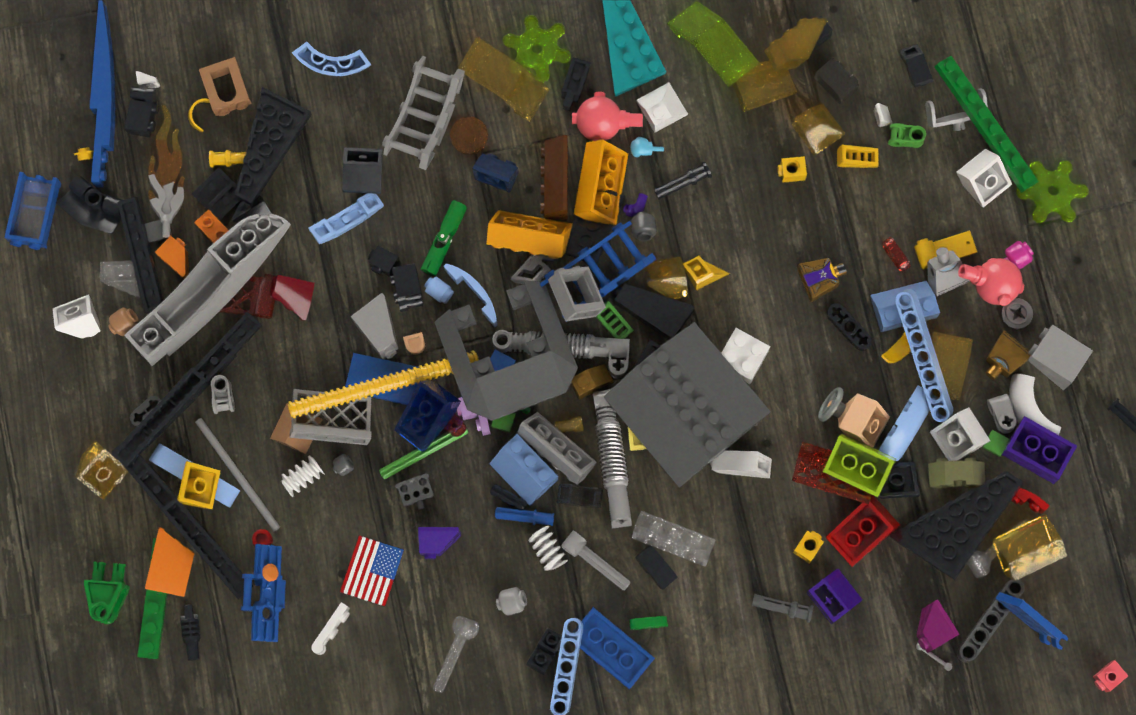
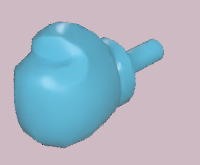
(641, 146)

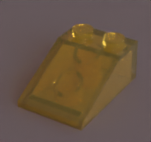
(763, 86)
(953, 358)

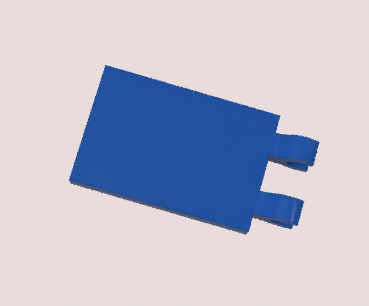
(1032, 619)

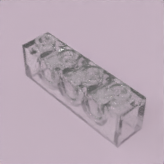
(673, 538)

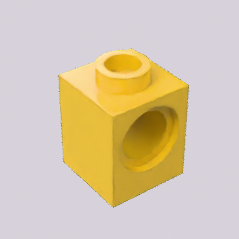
(796, 162)
(805, 554)

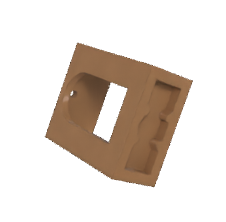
(220, 69)

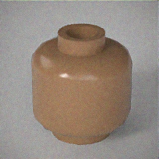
(122, 321)

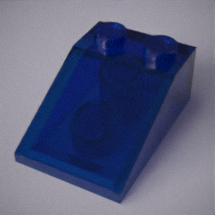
(426, 414)

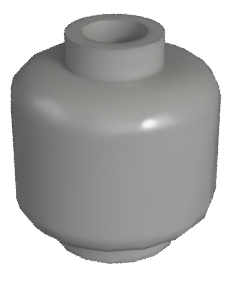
(511, 601)

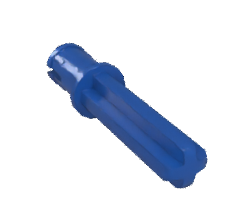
(524, 516)

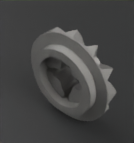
(1019, 322)

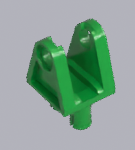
(106, 594)

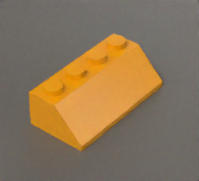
(601, 171)
(528, 234)

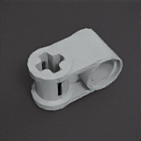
(222, 399)
(1001, 410)

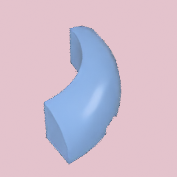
(331, 65)
(907, 425)

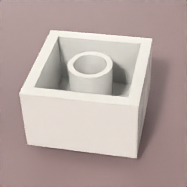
(745, 354)

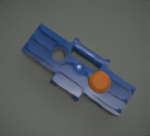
(272, 592)

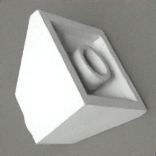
(661, 107)
(77, 318)

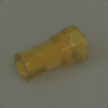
(574, 424)

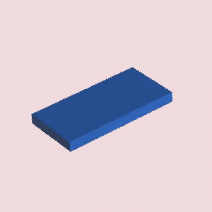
(367, 367)
(613, 649)

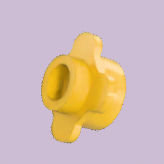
(84, 154)

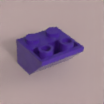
(834, 596)

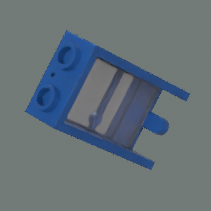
(32, 211)

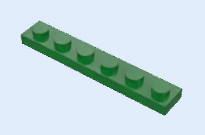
(152, 622)

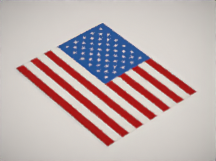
(372, 570)

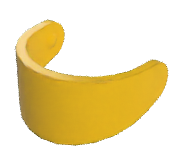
(190, 113)
(897, 351)

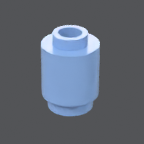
(438, 289)

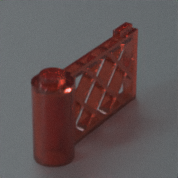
(261, 303)

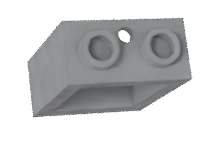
(594, 302)

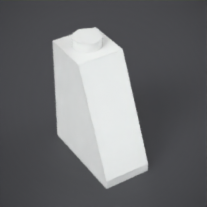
(742, 463)

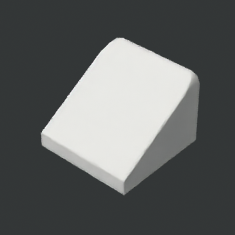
(146, 80)
(882, 115)

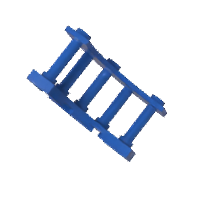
(624, 272)

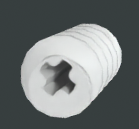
(301, 475)
(547, 549)

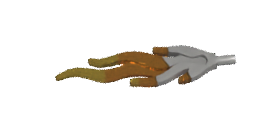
(162, 181)

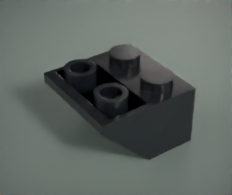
(362, 170)

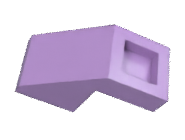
(482, 422)

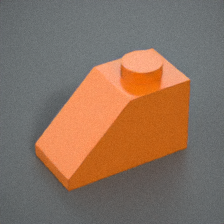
(175, 255)

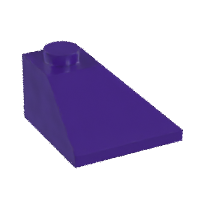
(436, 540)

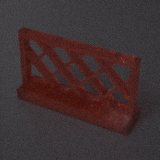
(817, 458)

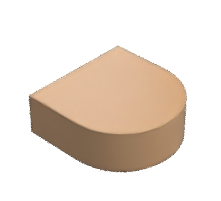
(415, 343)

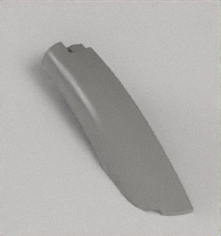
(208, 286)

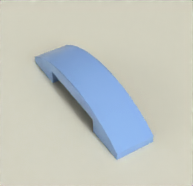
(346, 219)
(459, 275)

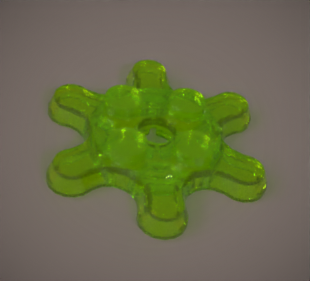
(536, 36)
(1050, 203)

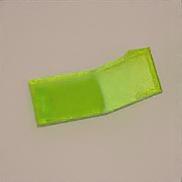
(714, 41)

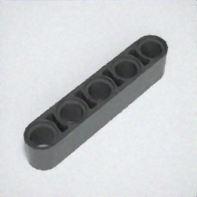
(982, 626)

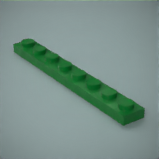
(986, 123)

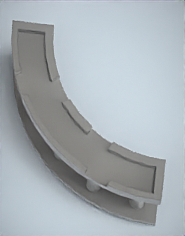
(440, 121)

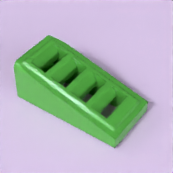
(602, 320)

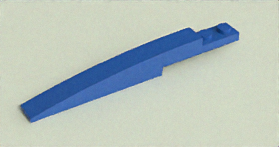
(102, 96)

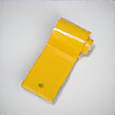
(958, 243)

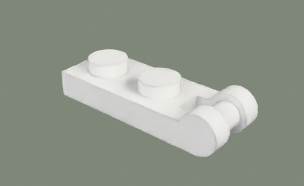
(330, 629)

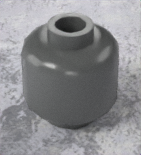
(643, 226)

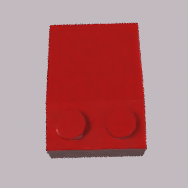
(862, 531)

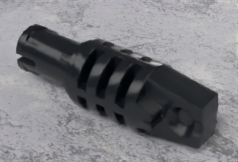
(190, 632)

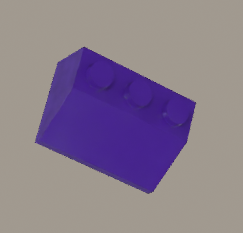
(1039, 450)

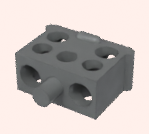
(413, 485)

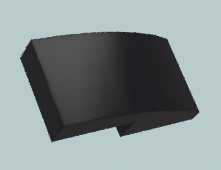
(656, 566)
(545, 651)

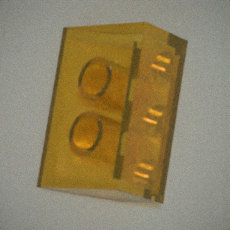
(1029, 548)

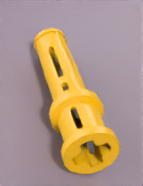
(225, 158)

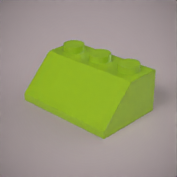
(859, 465)

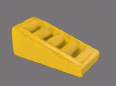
(849, 162)

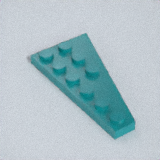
(630, 48)

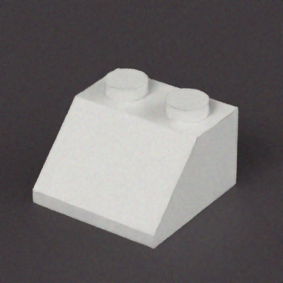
(984, 177)
(960, 435)

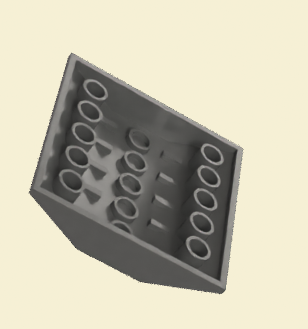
(686, 404)

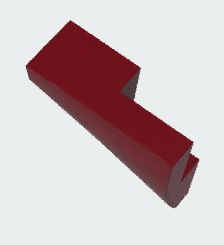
(293, 294)

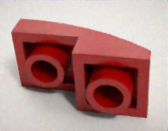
(1035, 502)

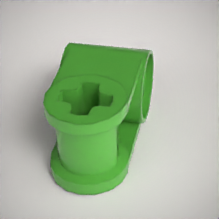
(905, 135)

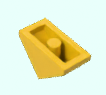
(702, 273)

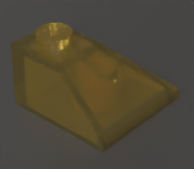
(817, 128)
(667, 277)
(100, 470)

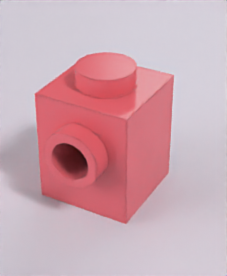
(1109, 676)

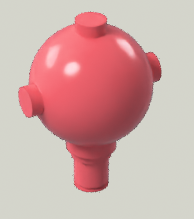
(601, 118)
(996, 280)

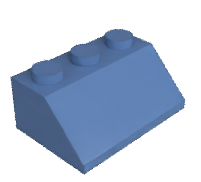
(886, 308)
(523, 470)

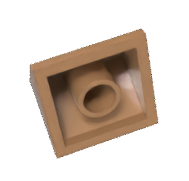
(282, 431)

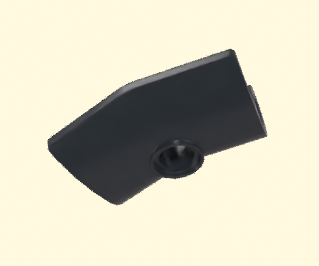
(102, 215)

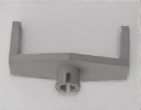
(956, 119)

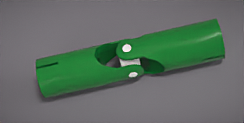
(448, 229)

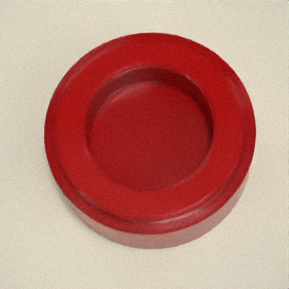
(262, 537)

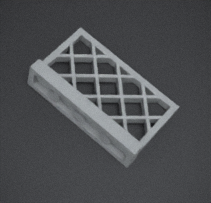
(333, 433)

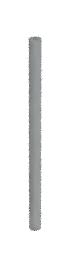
(237, 474)

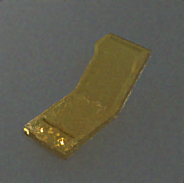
(504, 78)

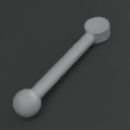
(947, 666)

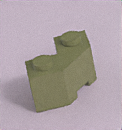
(956, 473)

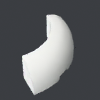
(1024, 403)

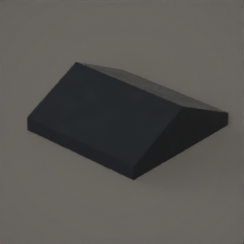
(901, 482)

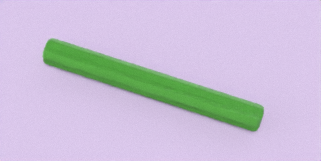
(417, 455)

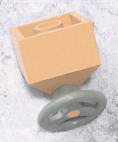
(859, 418)

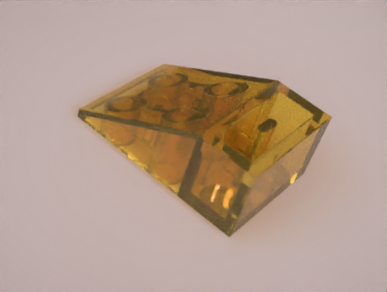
(796, 44)

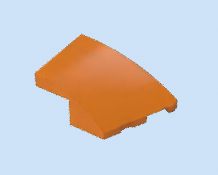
(169, 565)

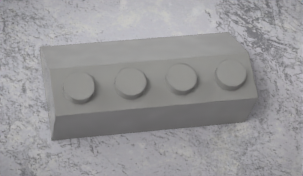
(556, 448)

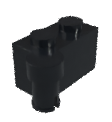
(142, 112)
(407, 287)

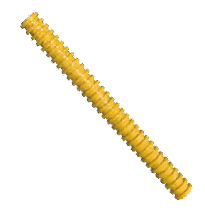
(373, 387)

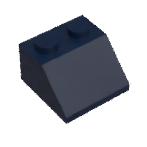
(495, 172)

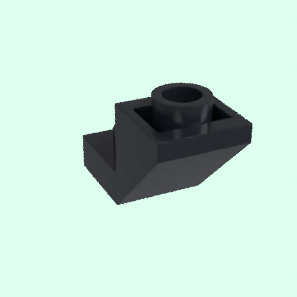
(916, 65)

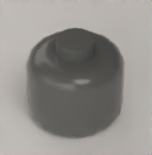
(343, 465)

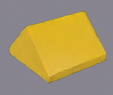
(198, 485)

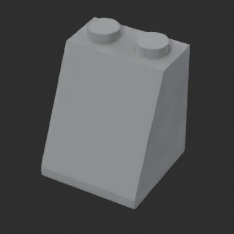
(377, 326)
(1059, 356)

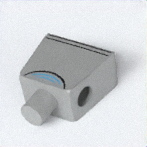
(944, 272)

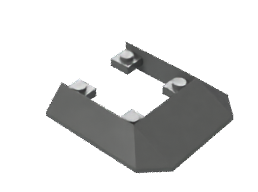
(519, 385)

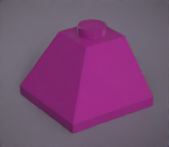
(935, 627)

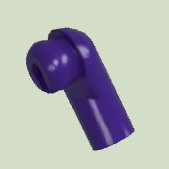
(632, 210)

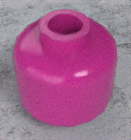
(1019, 254)

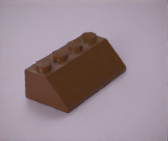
(555, 178)

